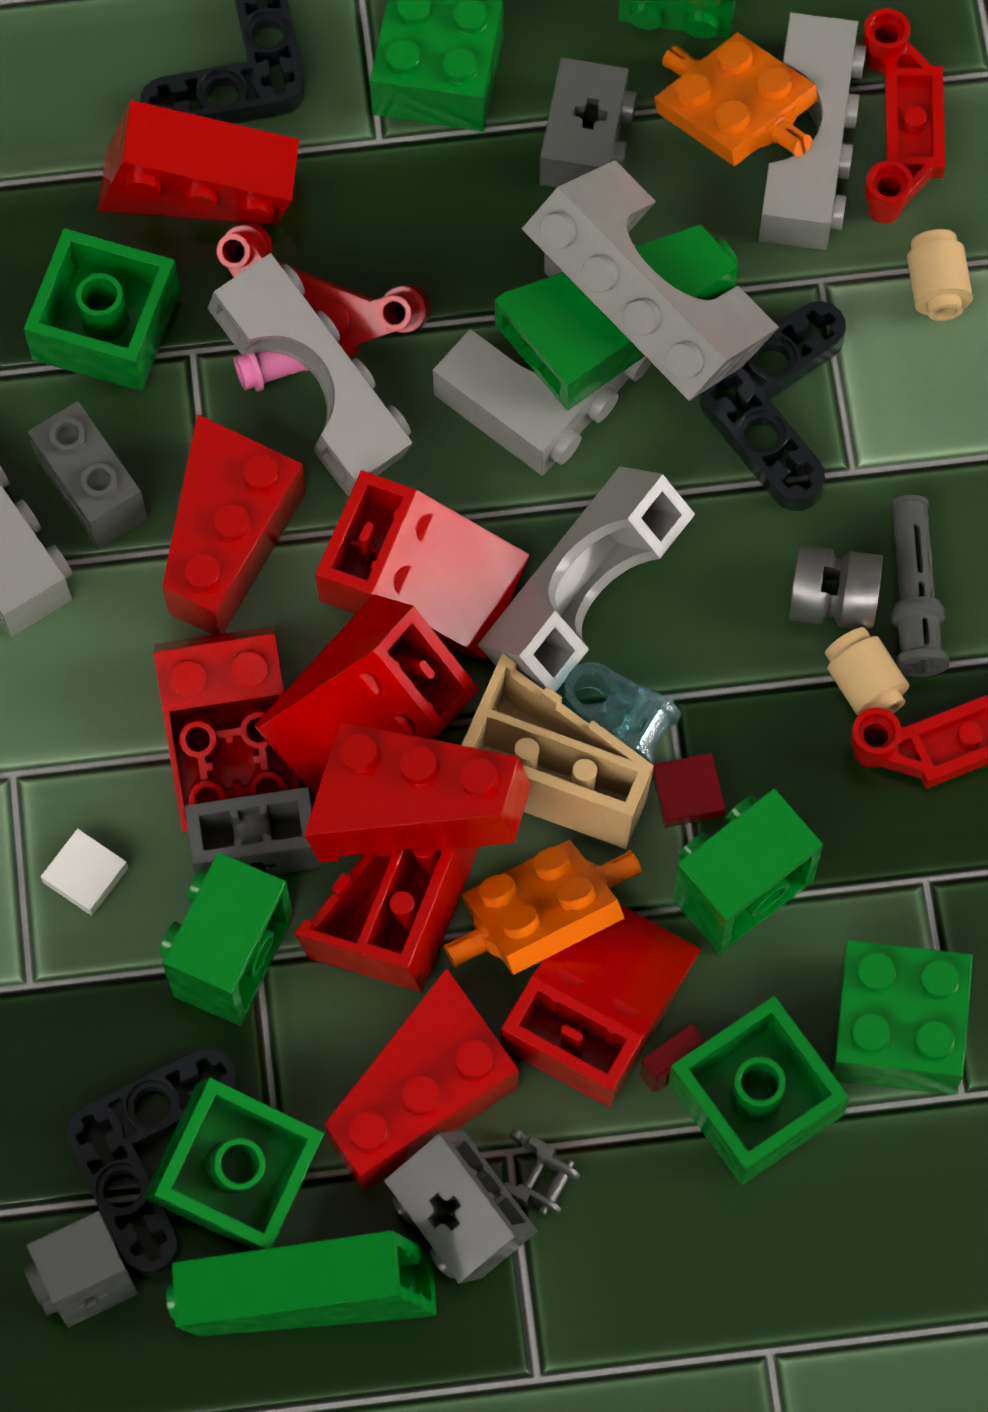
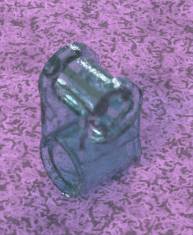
(625, 707)

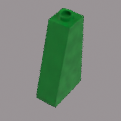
(575, 343)
(304, 1286)

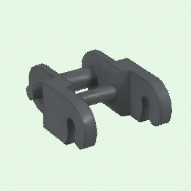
(545, 1157)

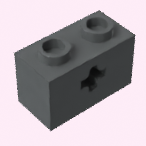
(581, 98)
(88, 475)
(255, 830)
(489, 1217)
(78, 1271)

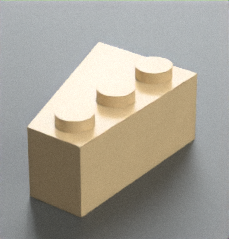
(574, 767)

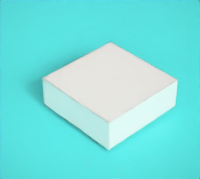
(84, 872)

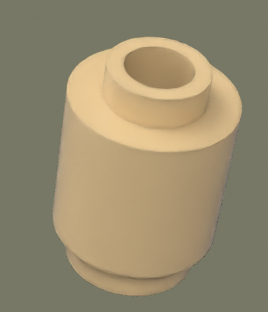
(939, 275)
(866, 672)

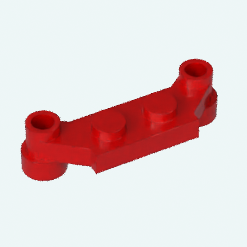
(910, 116)
(353, 314)
(928, 749)

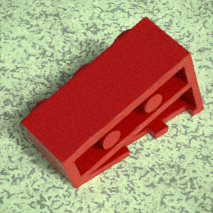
(196, 168)
(226, 523)
(410, 793)
(389, 914)
(423, 1083)

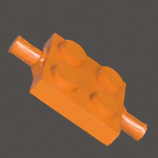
(737, 99)
(541, 907)

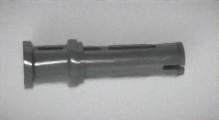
(917, 611)

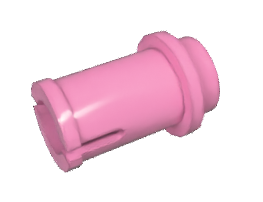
(264, 367)

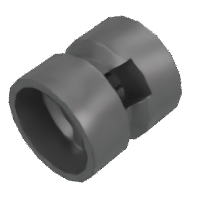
(856, 591)

